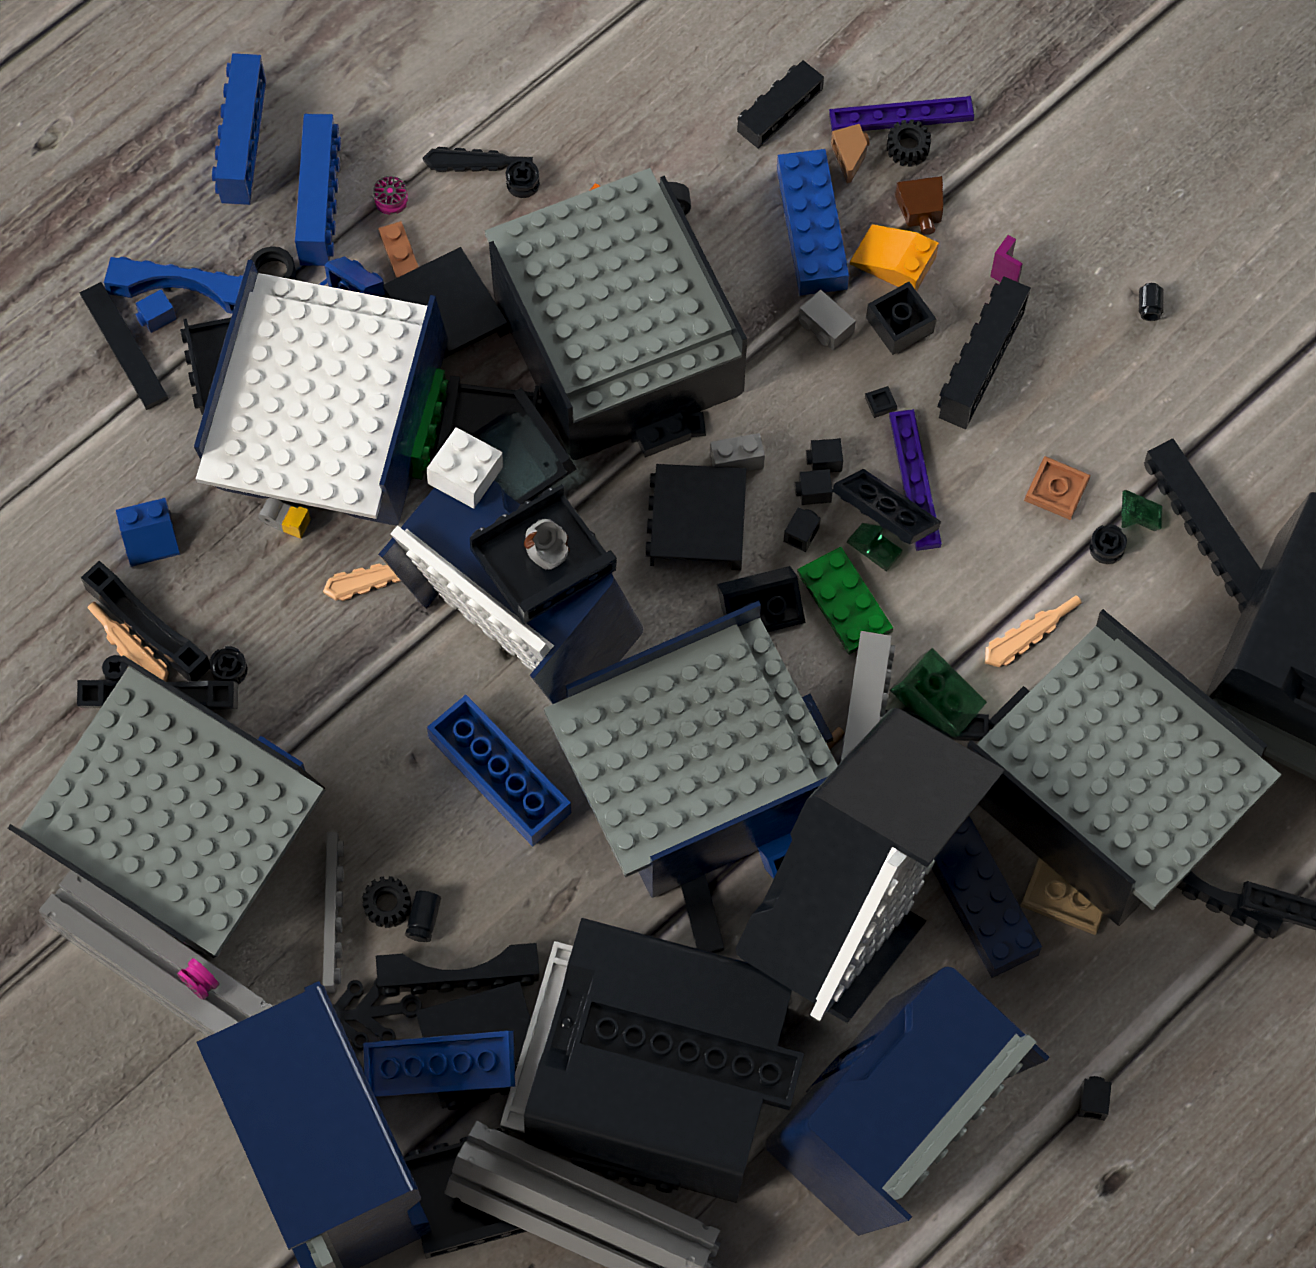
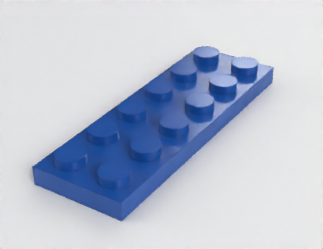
(440, 1064)

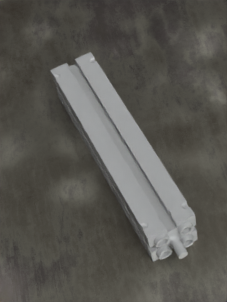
(145, 955)
(575, 1206)

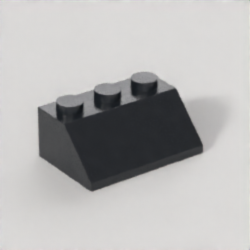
(776, 592)

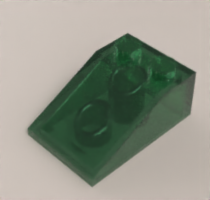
(938, 693)

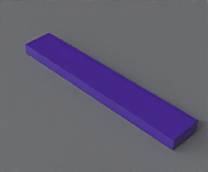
(886, 115)
(913, 469)

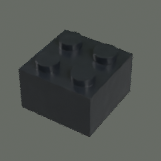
(900, 318)

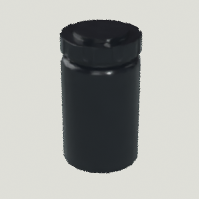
(423, 916)

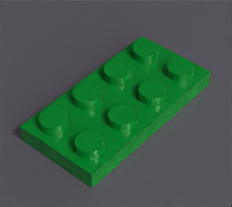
(430, 421)
(843, 598)

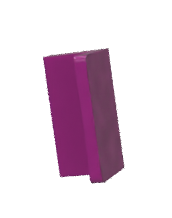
(1004, 263)

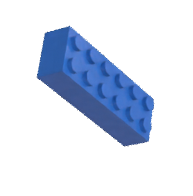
(239, 129)
(317, 189)
(812, 222)
(499, 770)

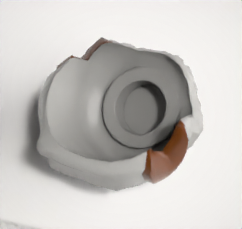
(546, 544)

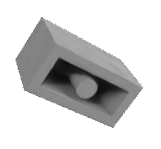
(826, 320)
(738, 452)

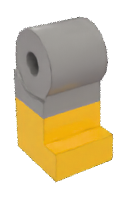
(285, 517)

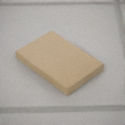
(1057, 899)

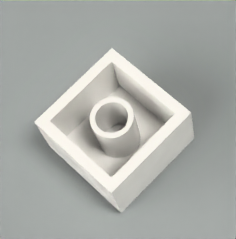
(464, 467)

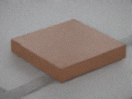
(1057, 488)

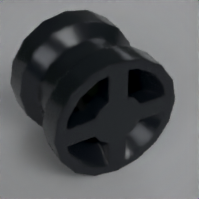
(108, 668)

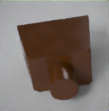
(921, 202)

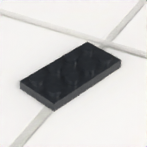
(886, 506)

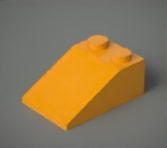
(895, 255)

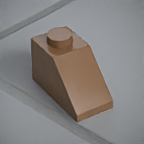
(850, 149)

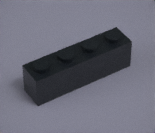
(780, 103)

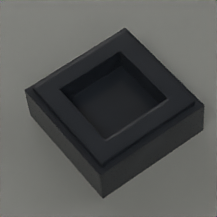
(881, 401)

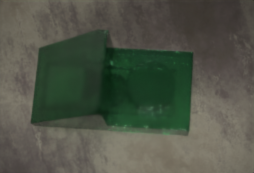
(1140, 511)
(871, 543)

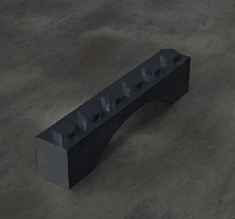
(121, 602)
(208, 693)
(1228, 903)
(401, 974)

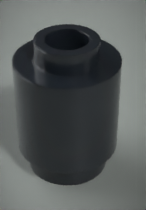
(1151, 301)

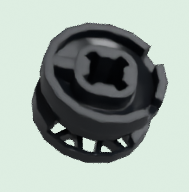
(522, 186)
(1107, 544)
(228, 665)

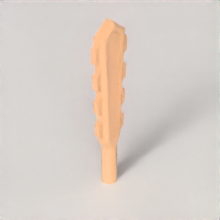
(360, 581)
(1017, 641)
(129, 644)

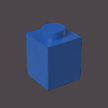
(155, 311)

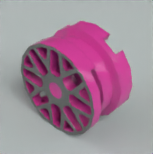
(386, 188)
(200, 976)

